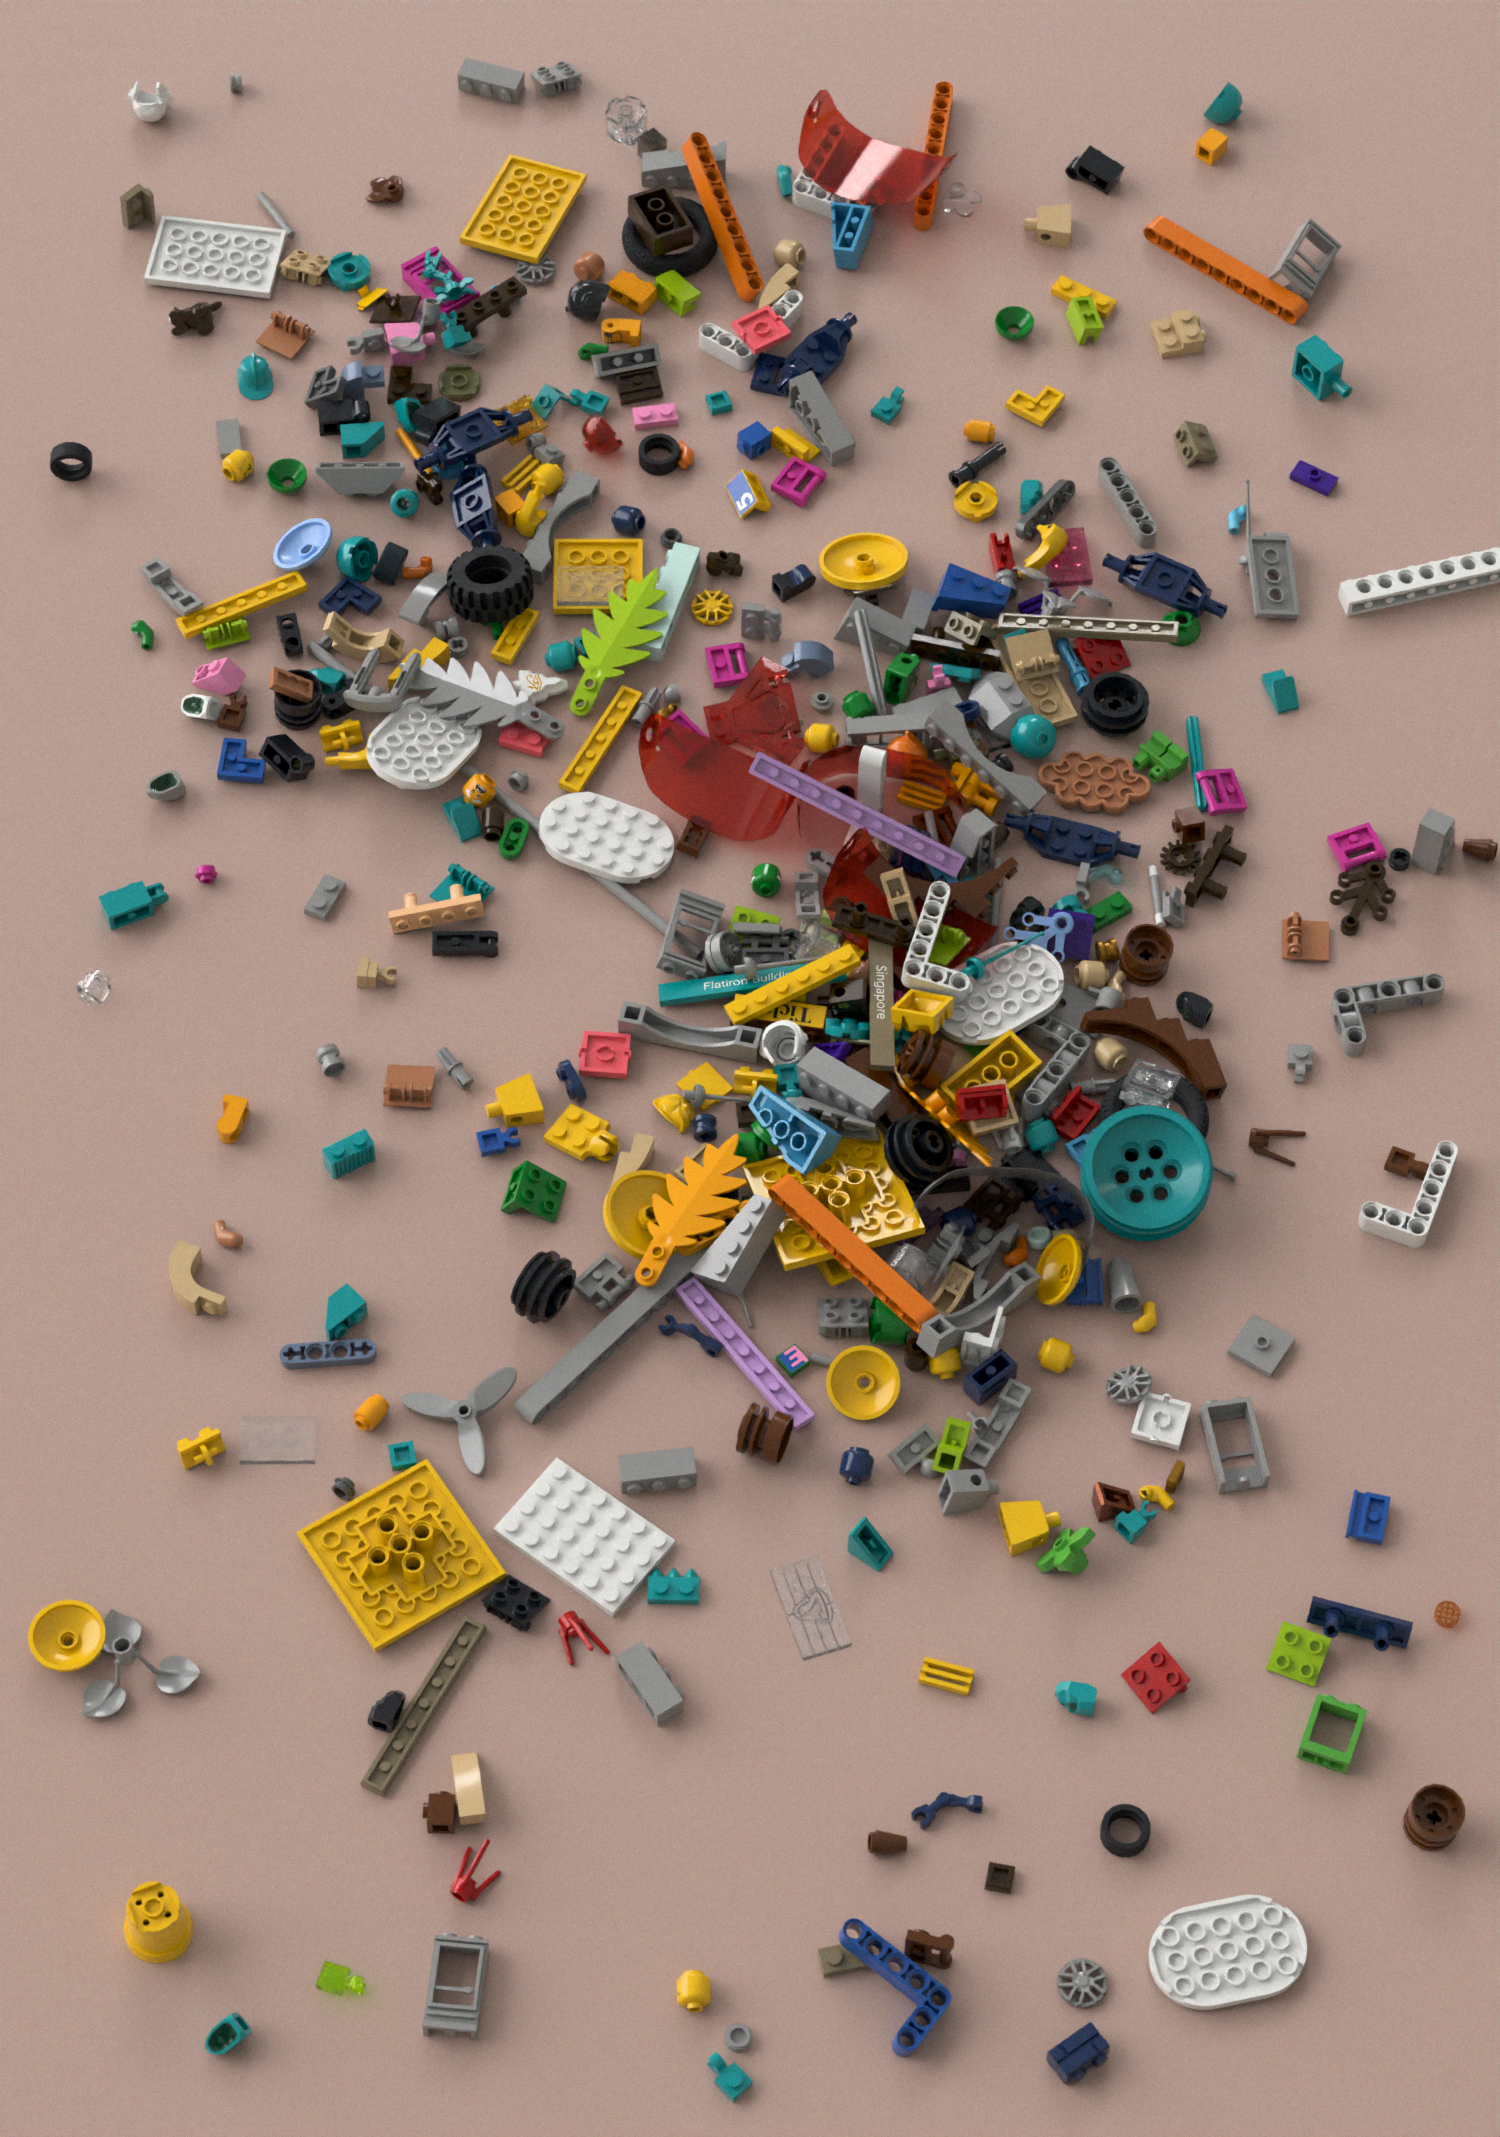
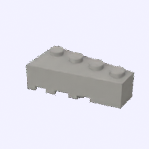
(671, 168)
(820, 419)
(841, 1086)

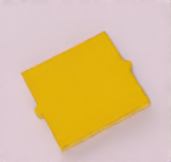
(710, 1080)

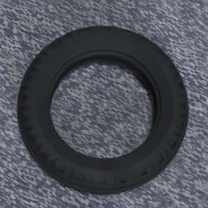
(683, 263)
(1185, 1095)

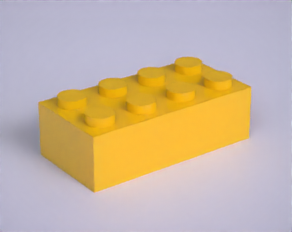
(1003, 1059)

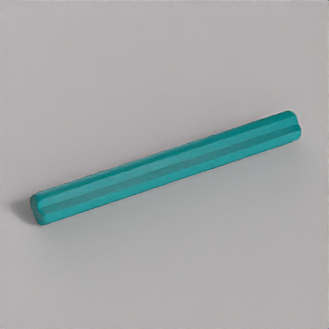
(1196, 759)

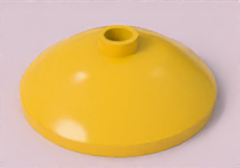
(1060, 1269)
(845, 1386)
(63, 1623)

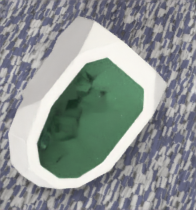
(201, 706)

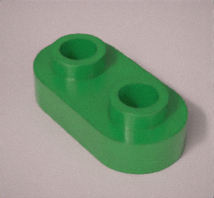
(512, 840)

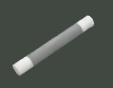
(1156, 895)

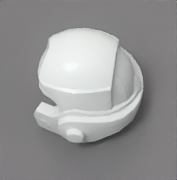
(150, 106)
(783, 1043)

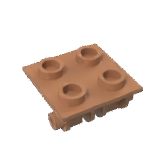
(285, 335)
(1305, 939)
(409, 1086)

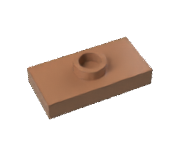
(291, 685)

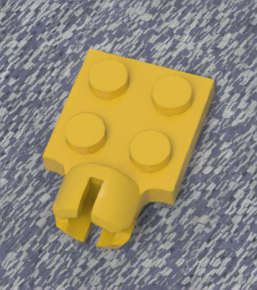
(582, 1135)

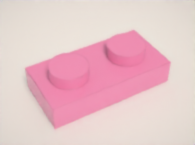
(655, 416)

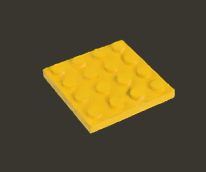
(597, 553)

